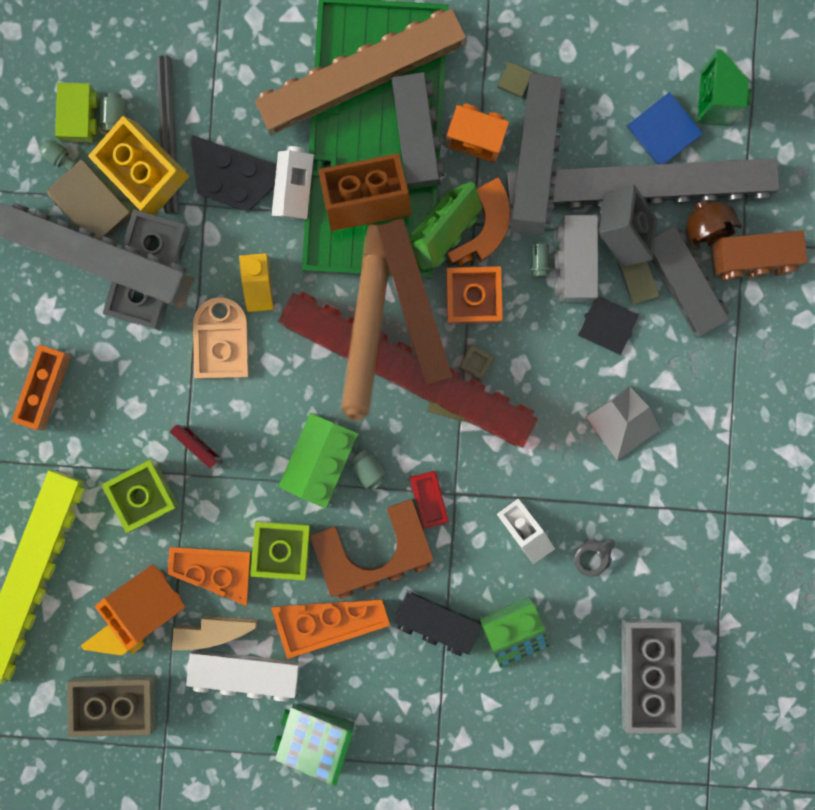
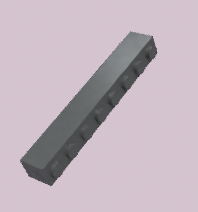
(94, 255)

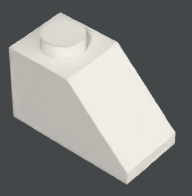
(526, 531)

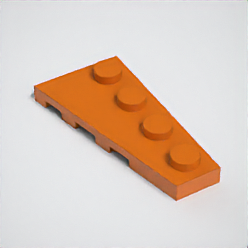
(323, 624)

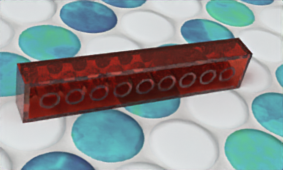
(402, 368)

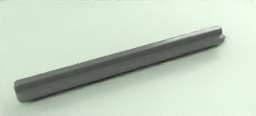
(167, 119)

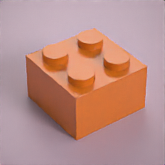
(476, 133)
(474, 295)

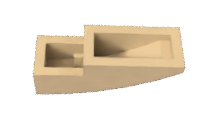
(211, 632)

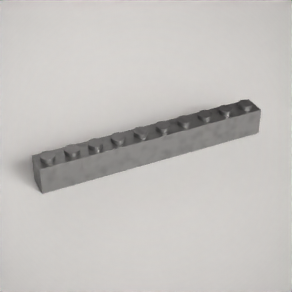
(662, 182)

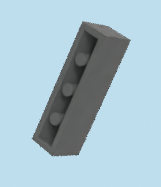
(416, 131)
(687, 283)

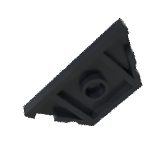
(231, 175)

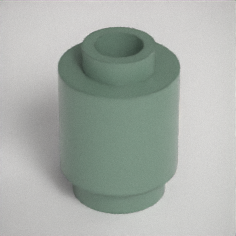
(111, 110)
(368, 469)

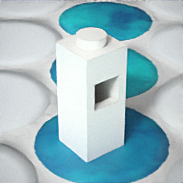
(292, 183)

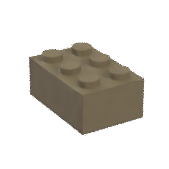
(111, 705)

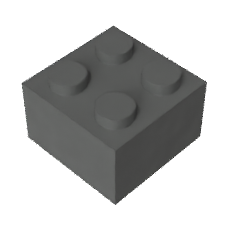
(627, 225)

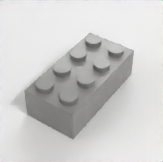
(651, 676)

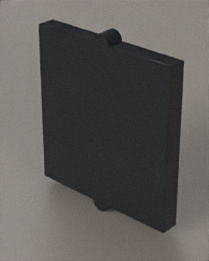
(608, 325)

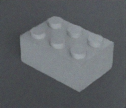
(577, 259)

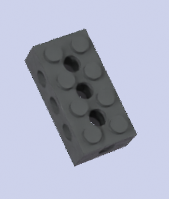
(141, 231)

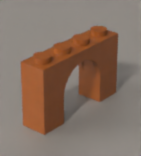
(344, 575)

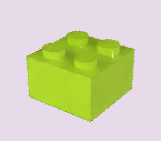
(140, 495)
(281, 550)

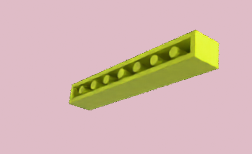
(35, 564)

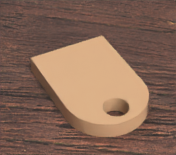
(220, 343)

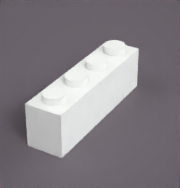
(243, 674)

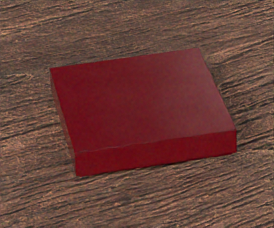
(196, 446)

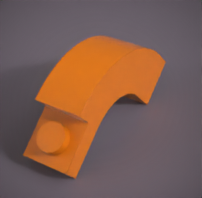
(496, 221)

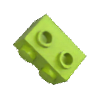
(76, 112)

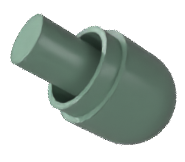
(56, 154)

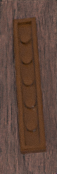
(414, 302)

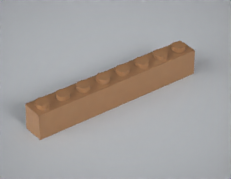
(360, 71)

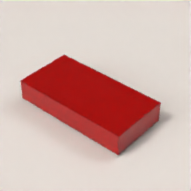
(429, 499)

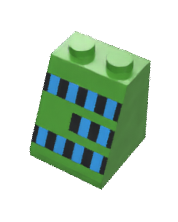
(515, 632)

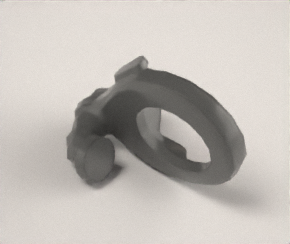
(602, 548)

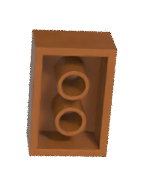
(365, 192)
(758, 255)

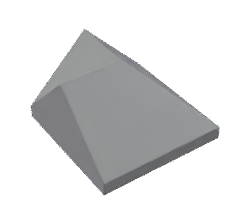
(623, 422)

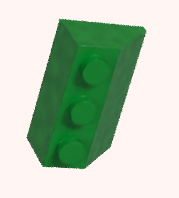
(722, 91)

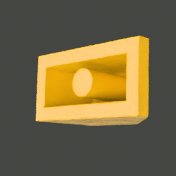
(256, 282)
(107, 642)

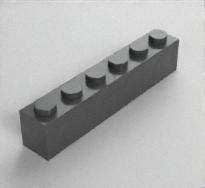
(536, 154)

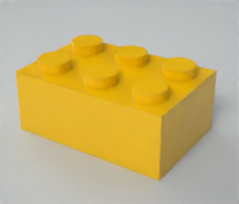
(138, 166)

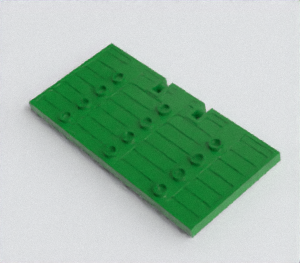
(362, 126)

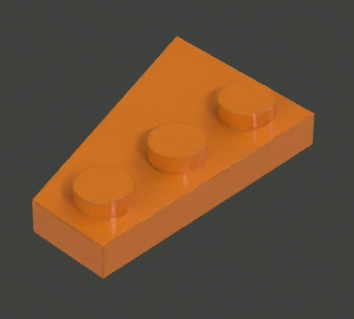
(213, 569)

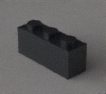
(437, 623)

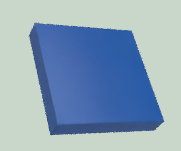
(664, 129)

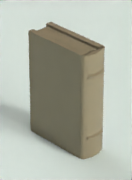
(88, 201)

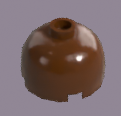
(711, 223)

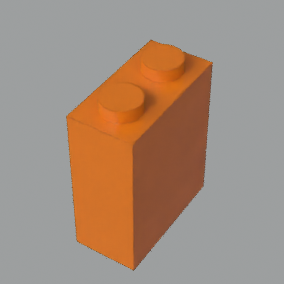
(140, 606)

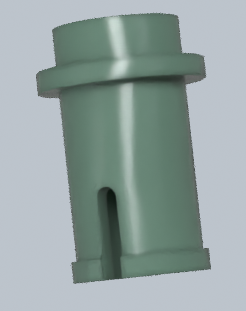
(540, 261)

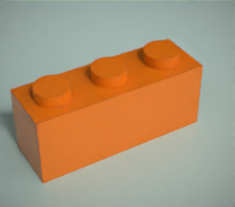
(41, 388)

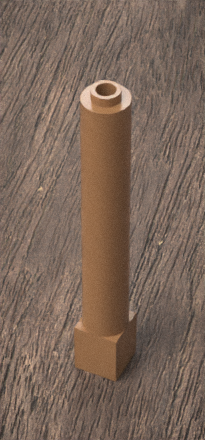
(366, 329)

